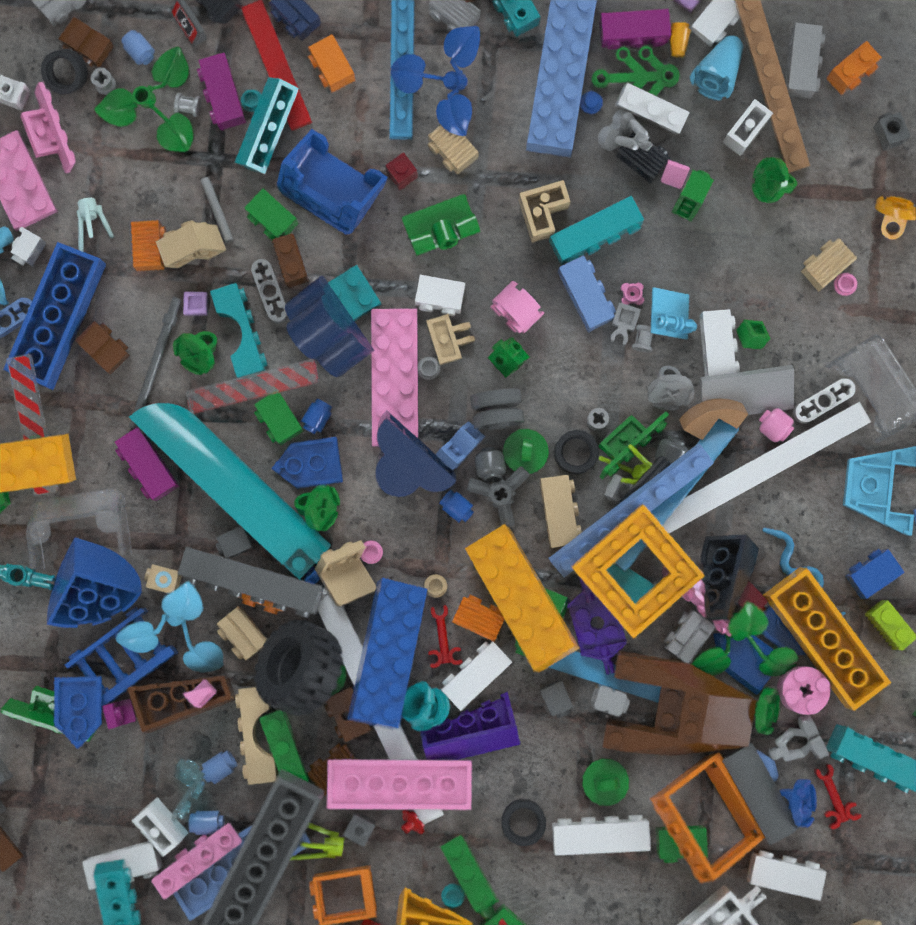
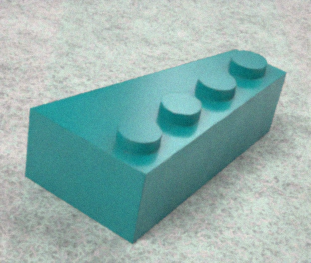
(873, 756)

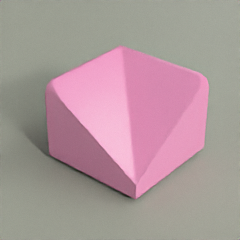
(201, 694)

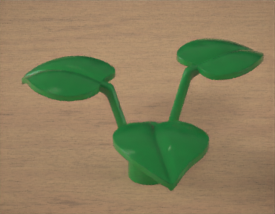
(119, 104)
(742, 625)

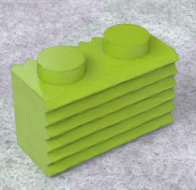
(891, 625)

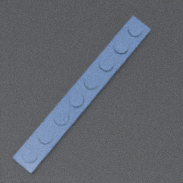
(650, 495)

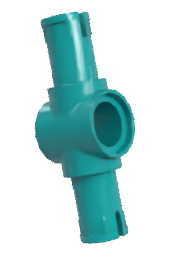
(30, 576)

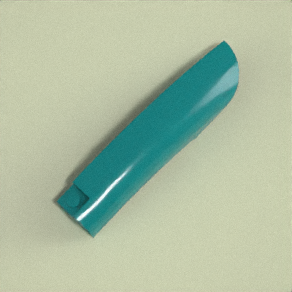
(232, 485)

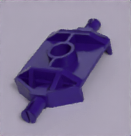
(596, 642)

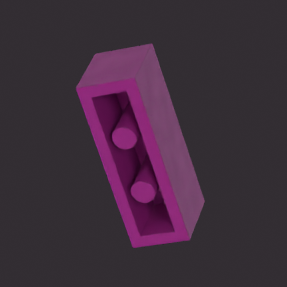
(635, 28)
(221, 91)
(146, 464)

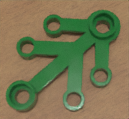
(640, 75)

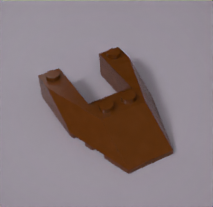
(692, 714)

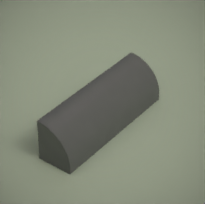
(760, 793)

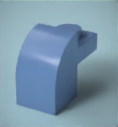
(460, 446)

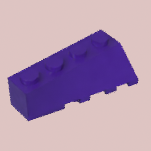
(473, 732)

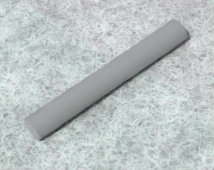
(217, 211)

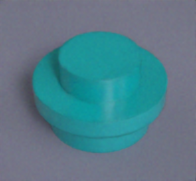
(250, 100)
(452, 895)

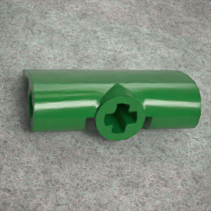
(441, 225)

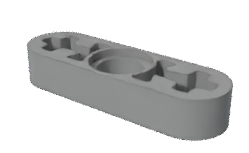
(258, 277)

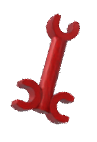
(444, 655)
(842, 812)

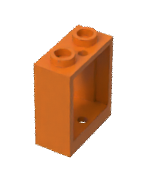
(319, 909)

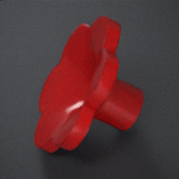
(412, 822)

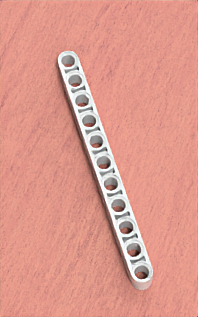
(767, 465)
(395, 740)

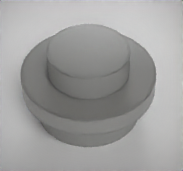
(428, 368)

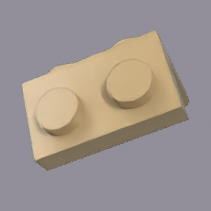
(345, 573)

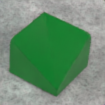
(753, 334)

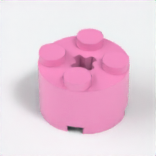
(517, 308)
(795, 700)

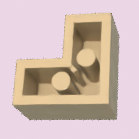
(539, 204)
(190, 243)

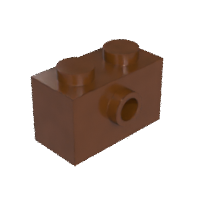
(338, 707)

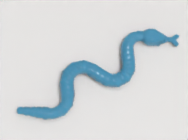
(787, 553)

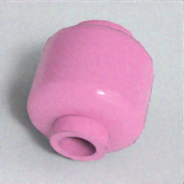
(776, 425)

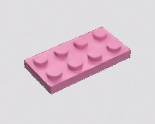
(21, 185)

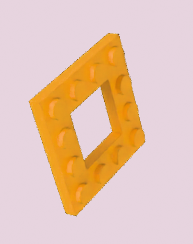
(638, 615)

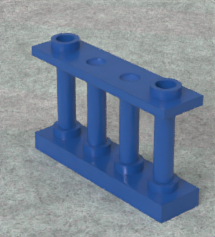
(142, 667)

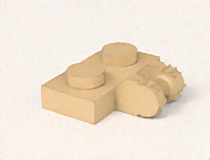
(444, 338)

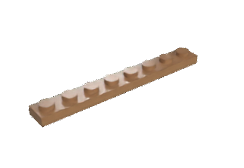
(772, 84)

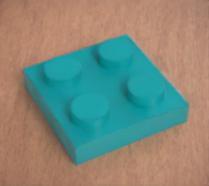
(355, 292)

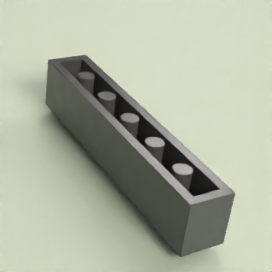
(250, 580)

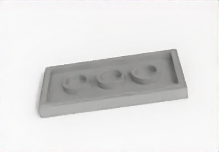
(755, 389)

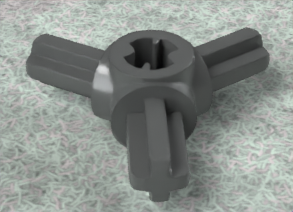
(504, 505)

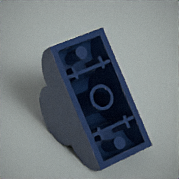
(325, 329)
(407, 461)

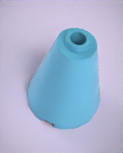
(719, 69)

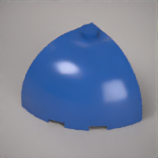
(91, 586)

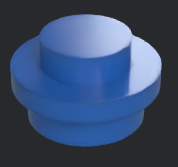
(591, 102)

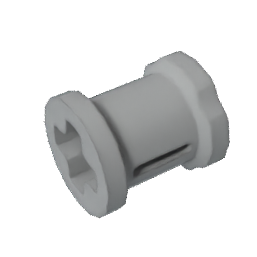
(97, 80)
(187, 104)
(643, 339)
(596, 412)

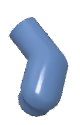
(770, 765)

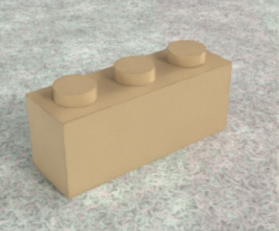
(559, 510)

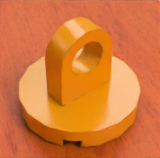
(895, 210)

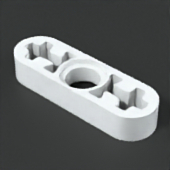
(813, 414)

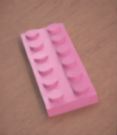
(394, 367)
(399, 784)

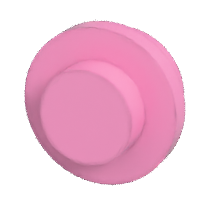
(845, 284)
(372, 552)

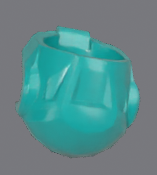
(425, 706)

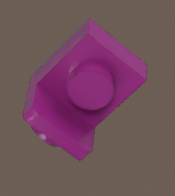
(119, 713)

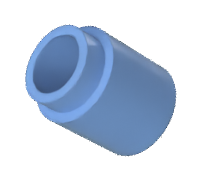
(138, 47)
(219, 767)
(205, 822)

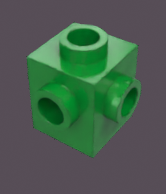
(508, 356)

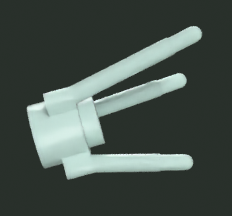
(88, 211)

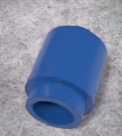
(316, 416)
(457, 506)

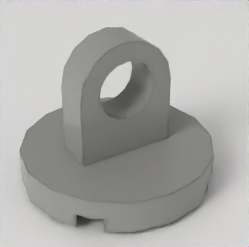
(670, 390)

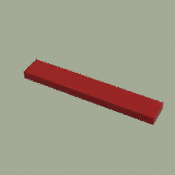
(274, 58)

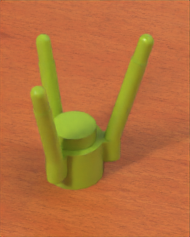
(637, 471)
(332, 846)

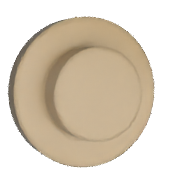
(436, 586)

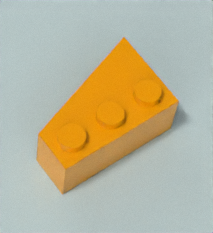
(420, 911)

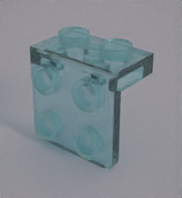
(189, 774)

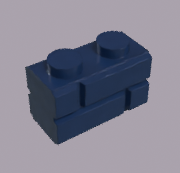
(296, 15)

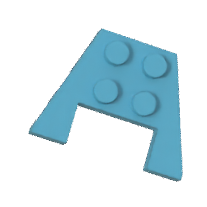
(870, 487)

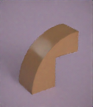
(704, 415)

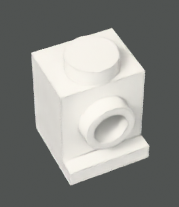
(16, 96)
(27, 247)

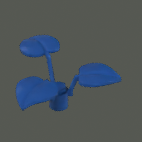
(462, 47)

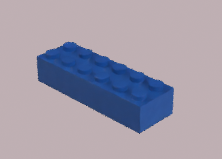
(57, 311)
(387, 654)

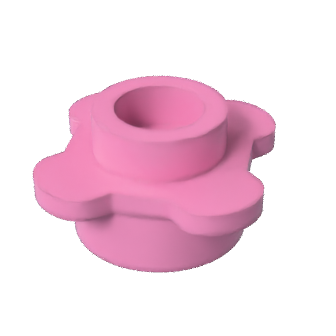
(637, 289)

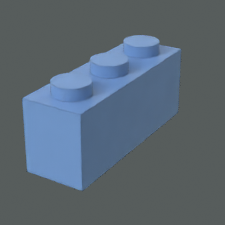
(586, 293)

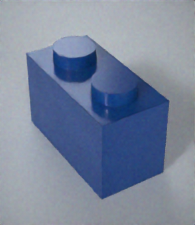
(874, 573)

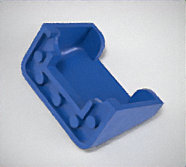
(327, 184)

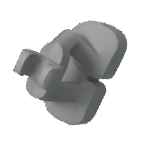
(622, 124)
(814, 742)

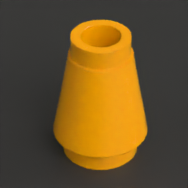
(679, 38)

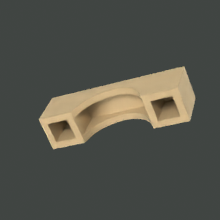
(260, 764)

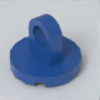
(801, 802)

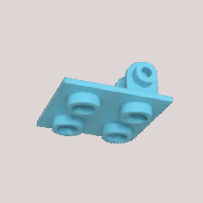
(671, 314)

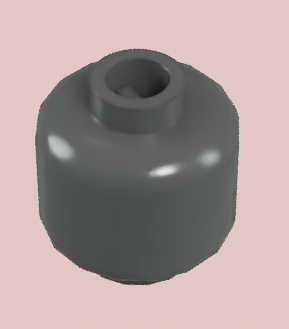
(671, 448)
(490, 464)

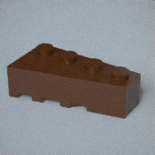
(165, 704)

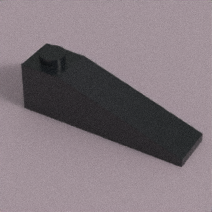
(727, 569)

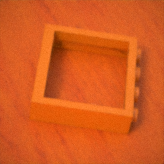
(735, 803)

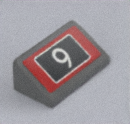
(188, 22)

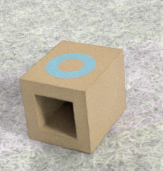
(162, 578)

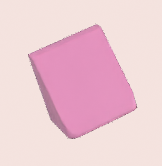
(674, 174)

